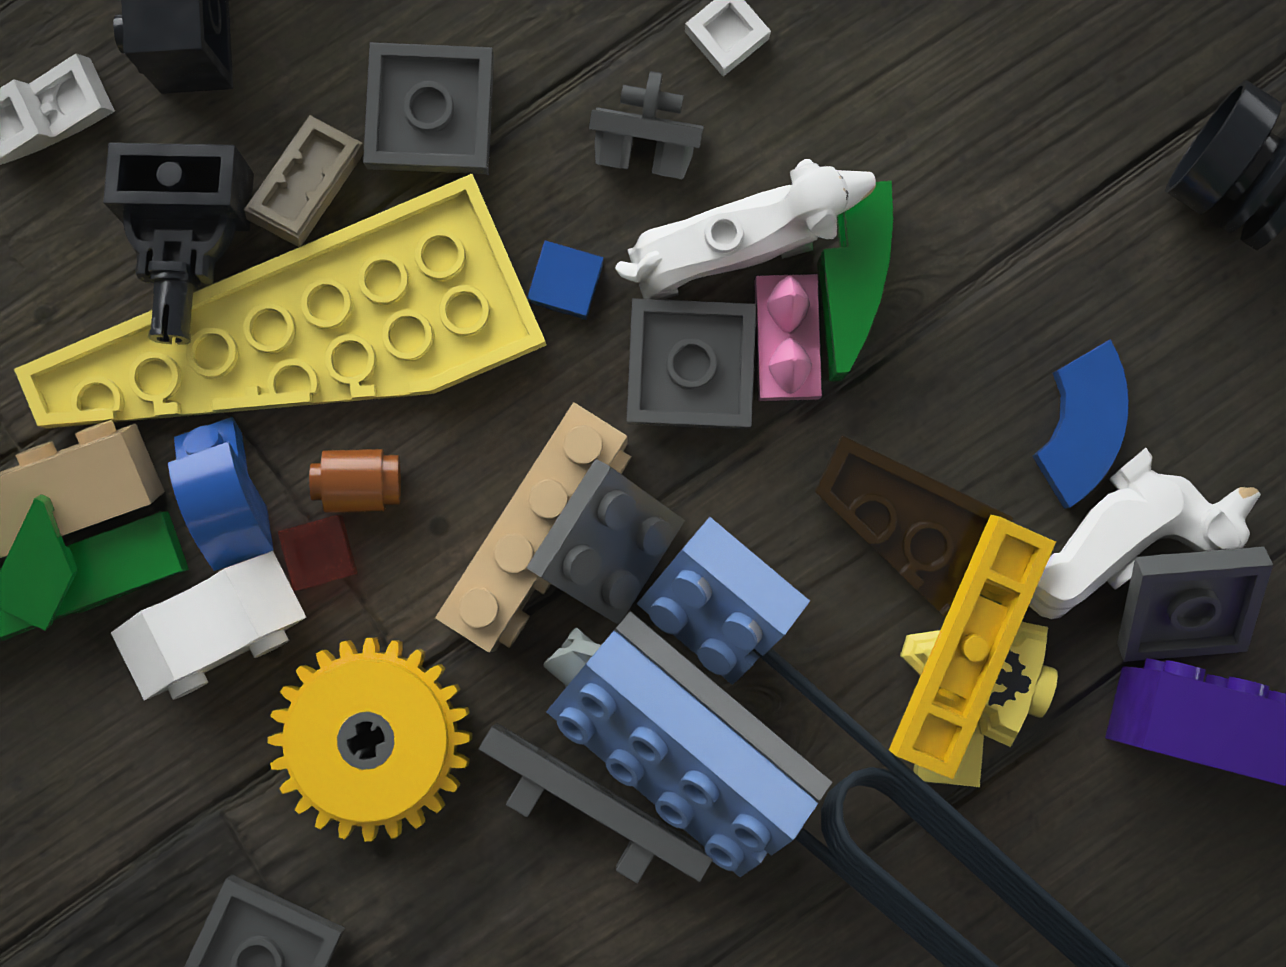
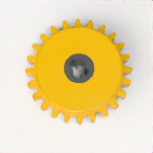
(324, 746)

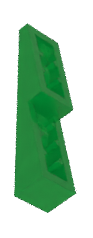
(115, 566)

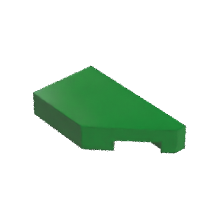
(37, 568)

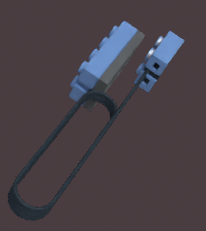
(737, 781)

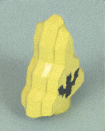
(1021, 686)

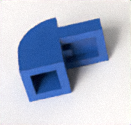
(218, 495)

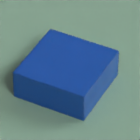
(565, 280)

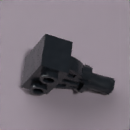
(179, 219)

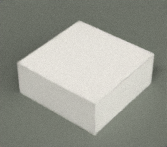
(727, 33)

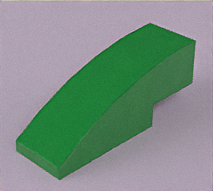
(855, 277)

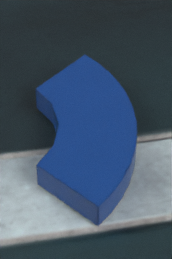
(1089, 424)

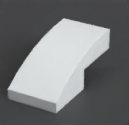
(50, 107)

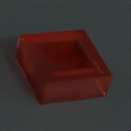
(317, 553)

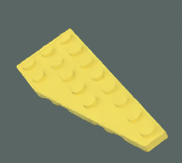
(351, 317)

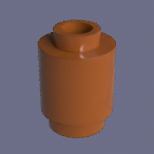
(356, 480)

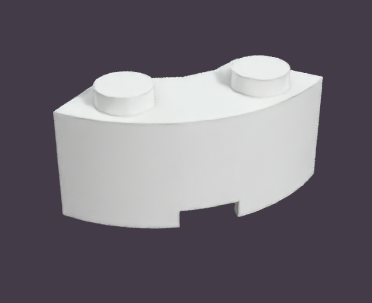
(209, 625)

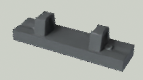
(646, 833)

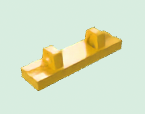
(972, 646)

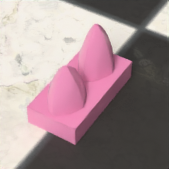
(788, 337)

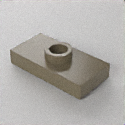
(304, 181)

